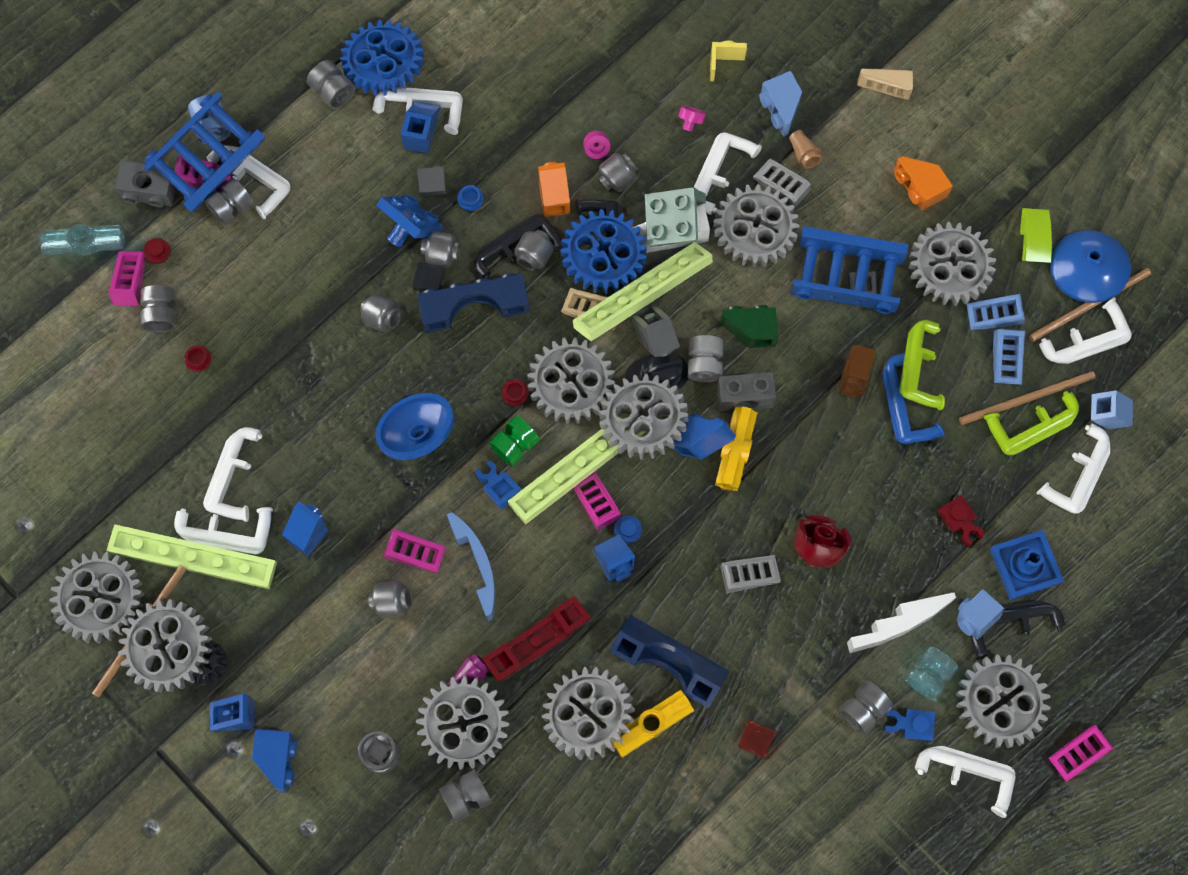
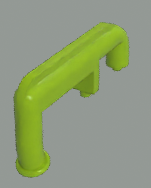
(912, 364)
(1037, 433)

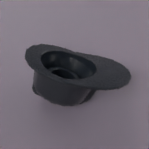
(668, 367)

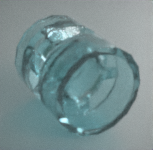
(937, 665)

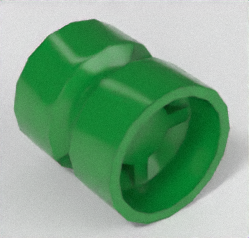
(512, 442)

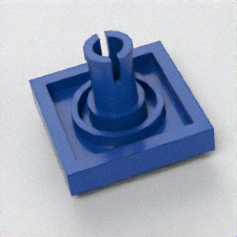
(409, 218)
(1026, 565)

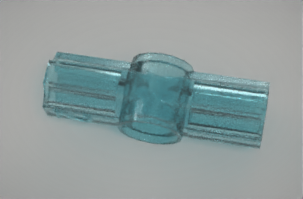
(66, 240)

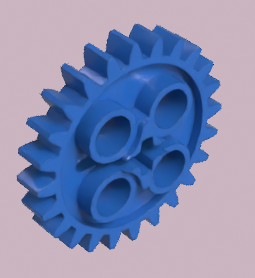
(380, 51)
(583, 262)

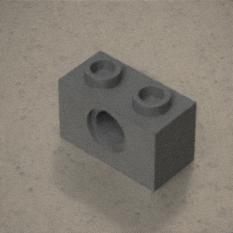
(132, 178)
(655, 330)
(746, 390)

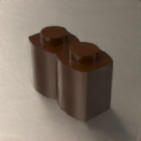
(857, 371)

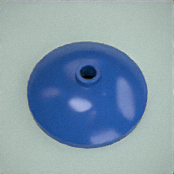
(1087, 278)
(415, 426)

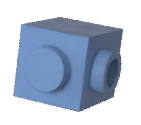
(1112, 410)
(978, 614)

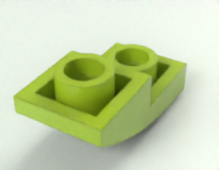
(1037, 235)

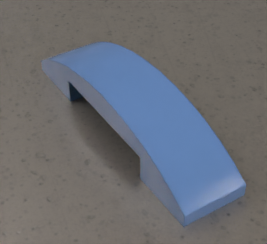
(463, 535)

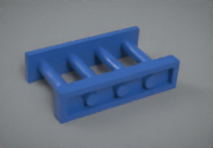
(230, 159)
(845, 244)

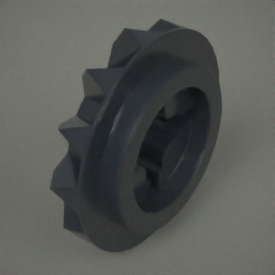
(217, 661)

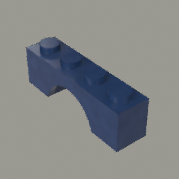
(504, 294)
(644, 644)

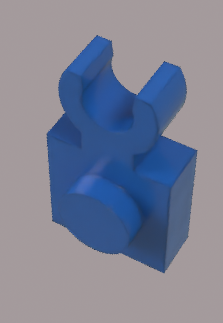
(498, 487)
(915, 725)

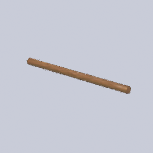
(1082, 309)
(1027, 397)
(120, 658)

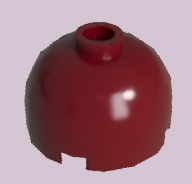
(821, 542)

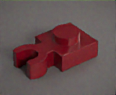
(959, 516)

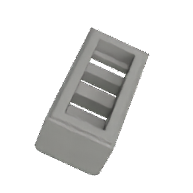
(802, 185)
(731, 586)

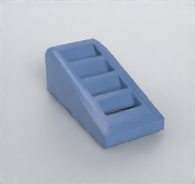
(1007, 320)
(1018, 348)

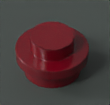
(157, 251)
(197, 358)
(515, 392)

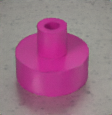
(691, 116)
(596, 144)

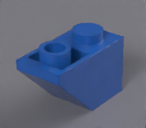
(419, 126)
(703, 437)
(305, 528)
(615, 558)
(273, 756)

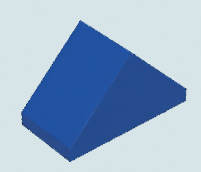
(232, 713)

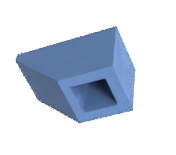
(782, 99)

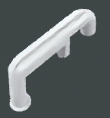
(445, 99)
(714, 161)
(264, 175)
(1089, 347)
(224, 472)
(1088, 477)
(224, 540)
(973, 765)

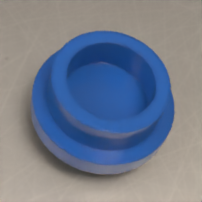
(470, 198)
(628, 528)

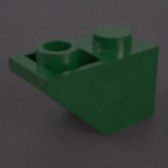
(752, 326)

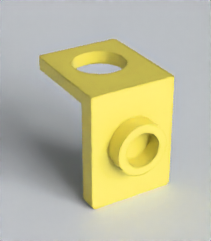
(726, 51)

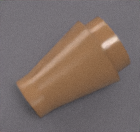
(805, 150)

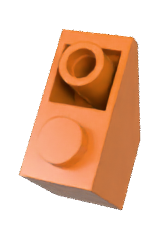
(923, 180)
(554, 189)

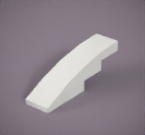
(908, 618)

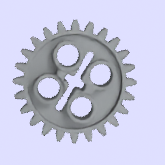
(763, 205)
(948, 242)
(551, 394)
(643, 416)
(90, 621)
(142, 657)
(605, 693)
(1019, 722)
(469, 746)

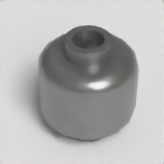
(617, 172)
(441, 249)
(533, 250)
(380, 312)
(390, 599)

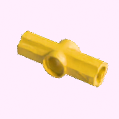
(736, 452)
(667, 712)

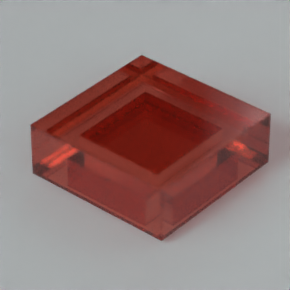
(756, 739)

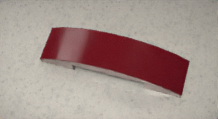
(537, 640)

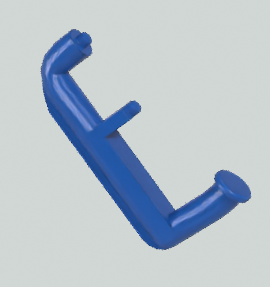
(898, 409)

